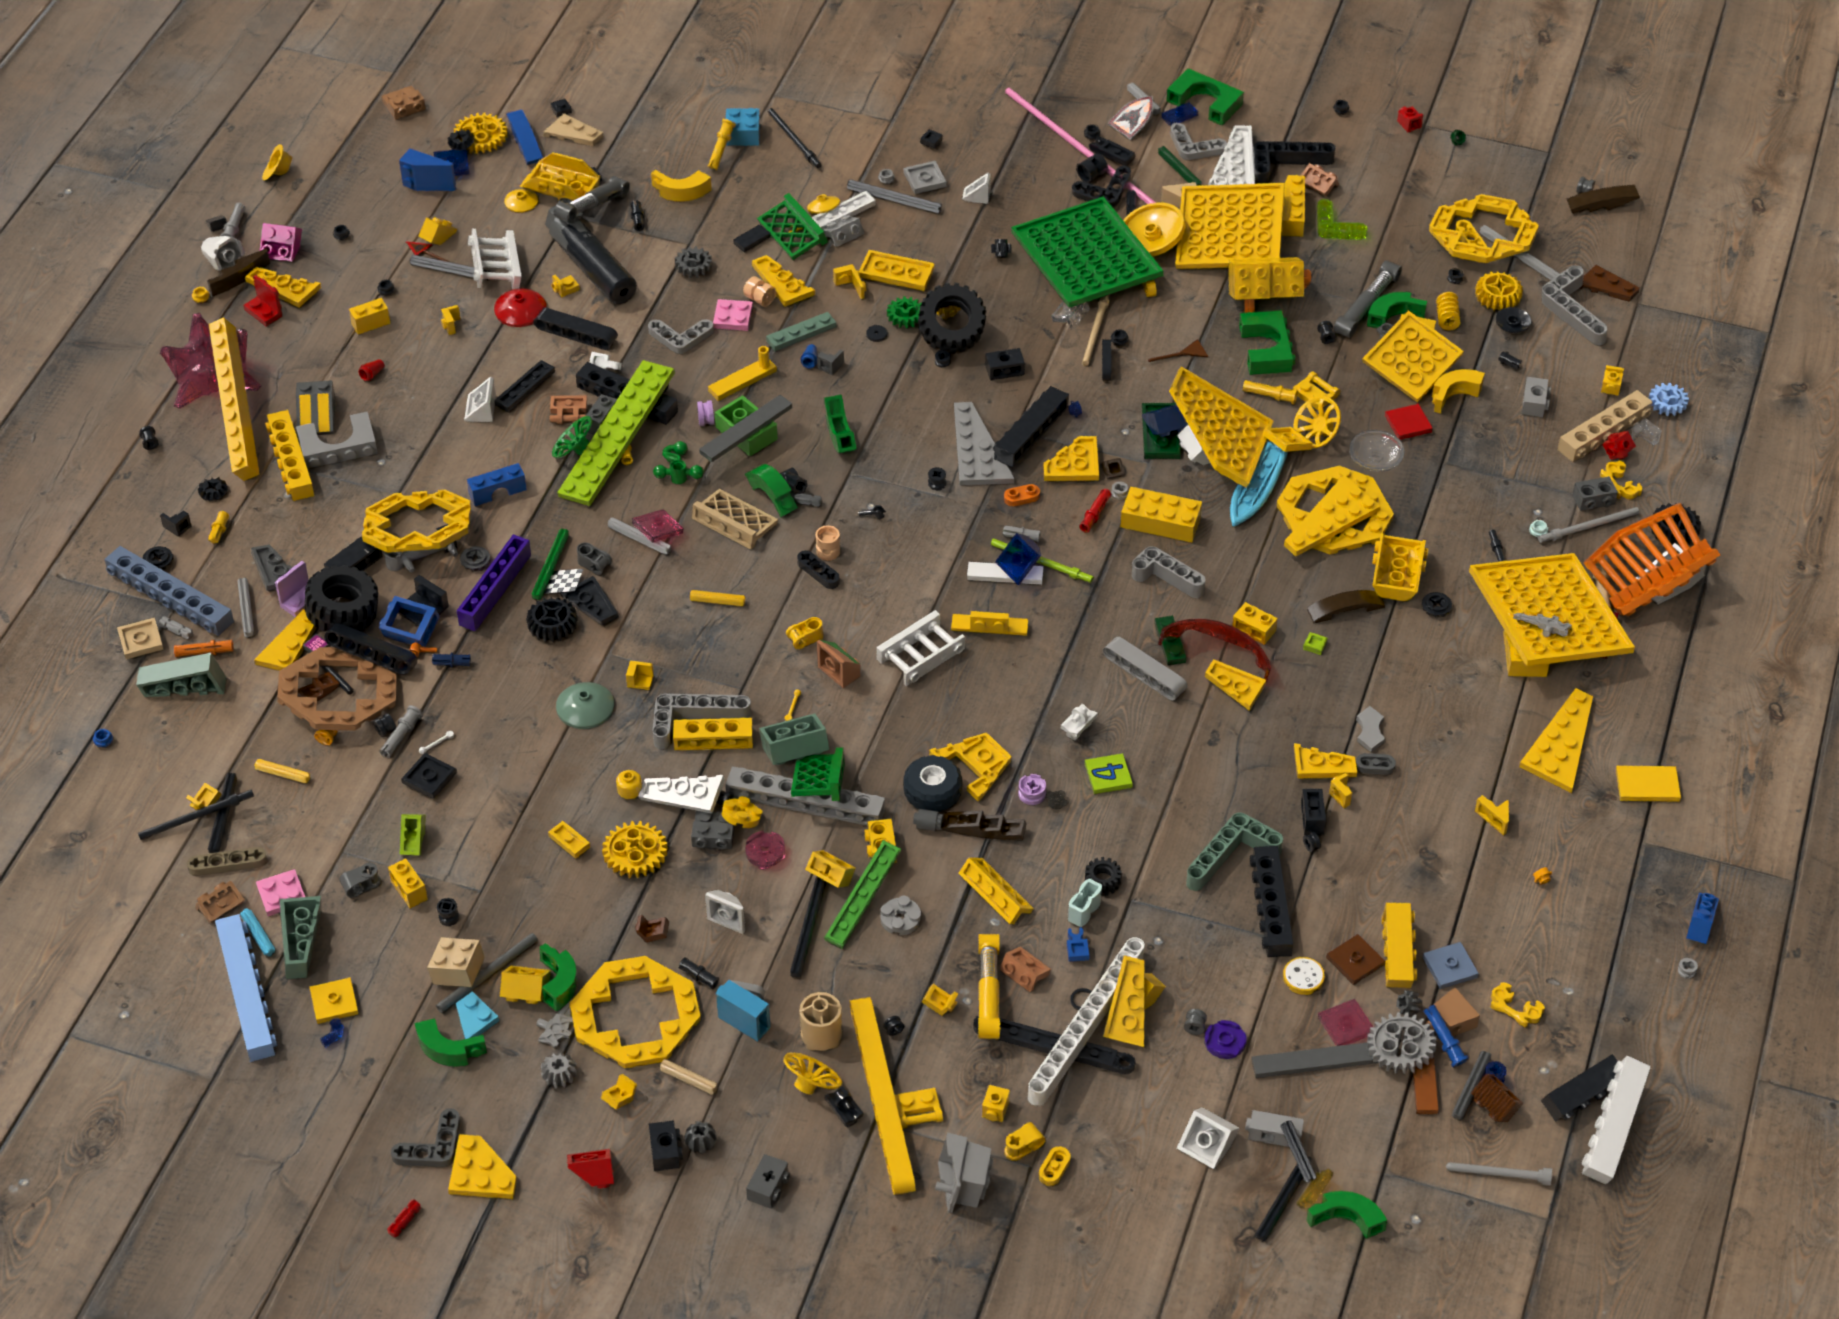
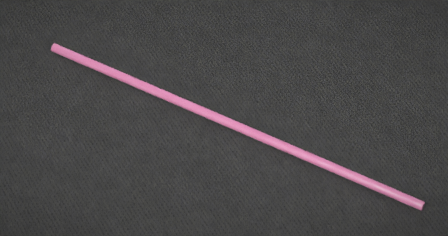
(1071, 140)

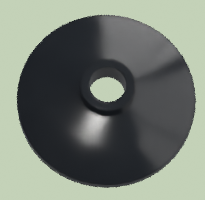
(1513, 320)

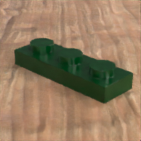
(1171, 646)

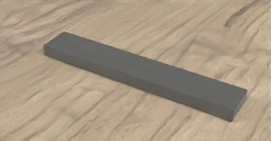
(745, 428)
(1311, 1060)

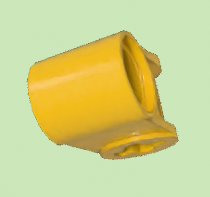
(806, 632)
(1023, 1142)

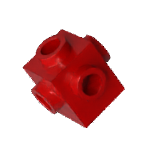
(1619, 445)

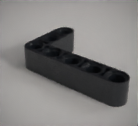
(1289, 153)

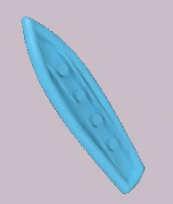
(1249, 500)

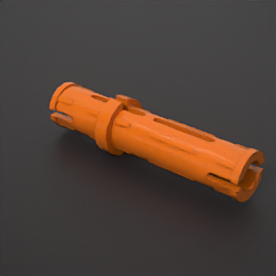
(204, 648)

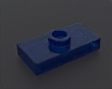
(1179, 114)

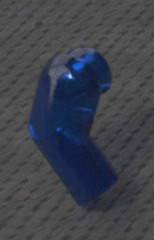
(335, 1032)

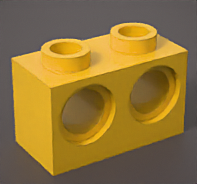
(876, 833)
(830, 868)
(407, 883)

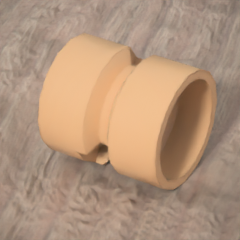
(759, 291)
(827, 543)

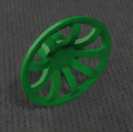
(578, 442)

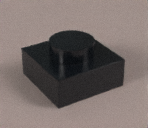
(561, 107)
(931, 138)

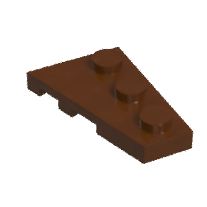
(1607, 282)

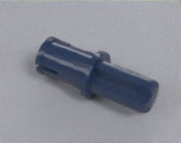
(451, 660)

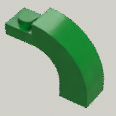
(1394, 304)
(838, 427)
(774, 485)
(562, 988)
(447, 1051)
(1351, 1207)

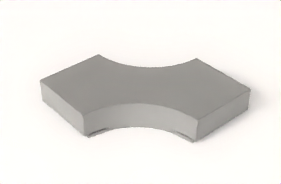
(1370, 722)

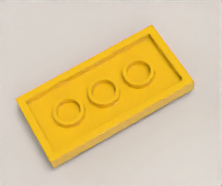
(896, 270)

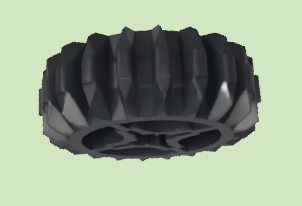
(1694, 518)
(552, 619)

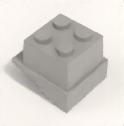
(964, 1171)

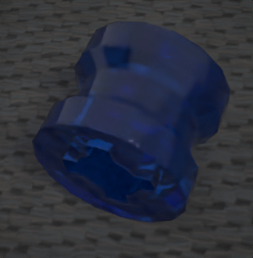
(1496, 1067)

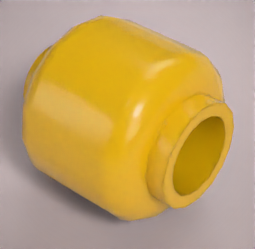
(629, 784)

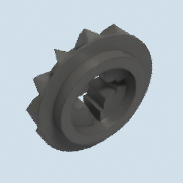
(470, 553)

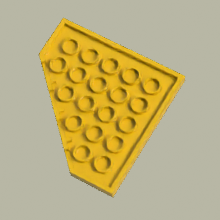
(1222, 425)

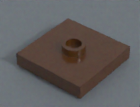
(1355, 959)

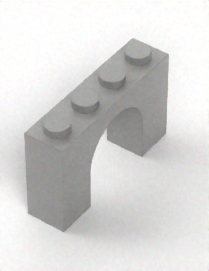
(358, 445)

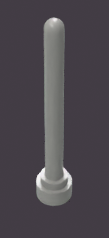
(1543, 1176)

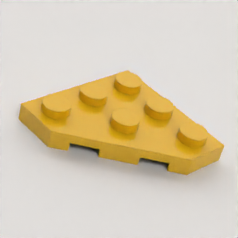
(1074, 462)
(480, 1171)

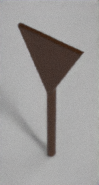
(1193, 349)

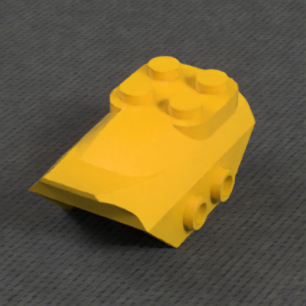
(562, 177)
(1398, 567)

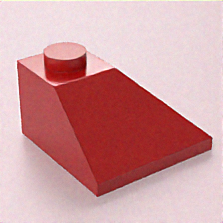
(592, 1167)

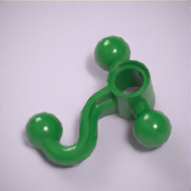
(677, 467)

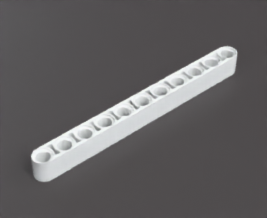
(1080, 1028)

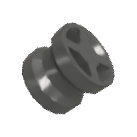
(1585, 185)
(1195, 1021)

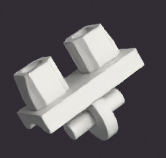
(1078, 721)

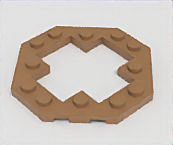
(335, 720)

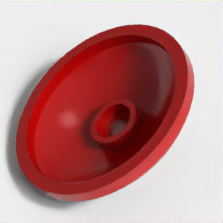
(519, 307)

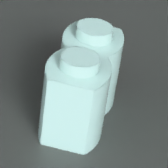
(1084, 902)

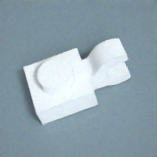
(602, 361)

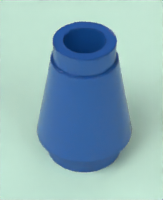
(809, 357)

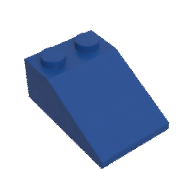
(426, 172)

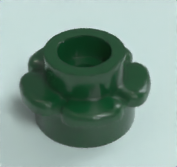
(1461, 137)

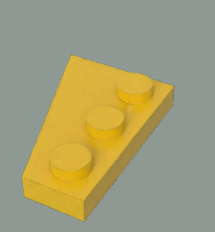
(1236, 683)
(1317, 764)

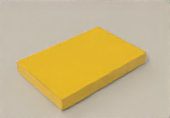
(1648, 783)

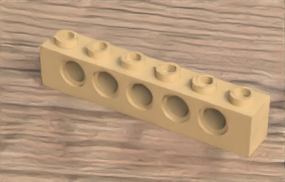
(1596, 430)

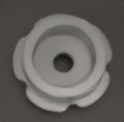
(886, 176)

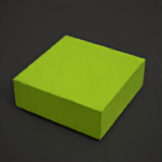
(1315, 643)

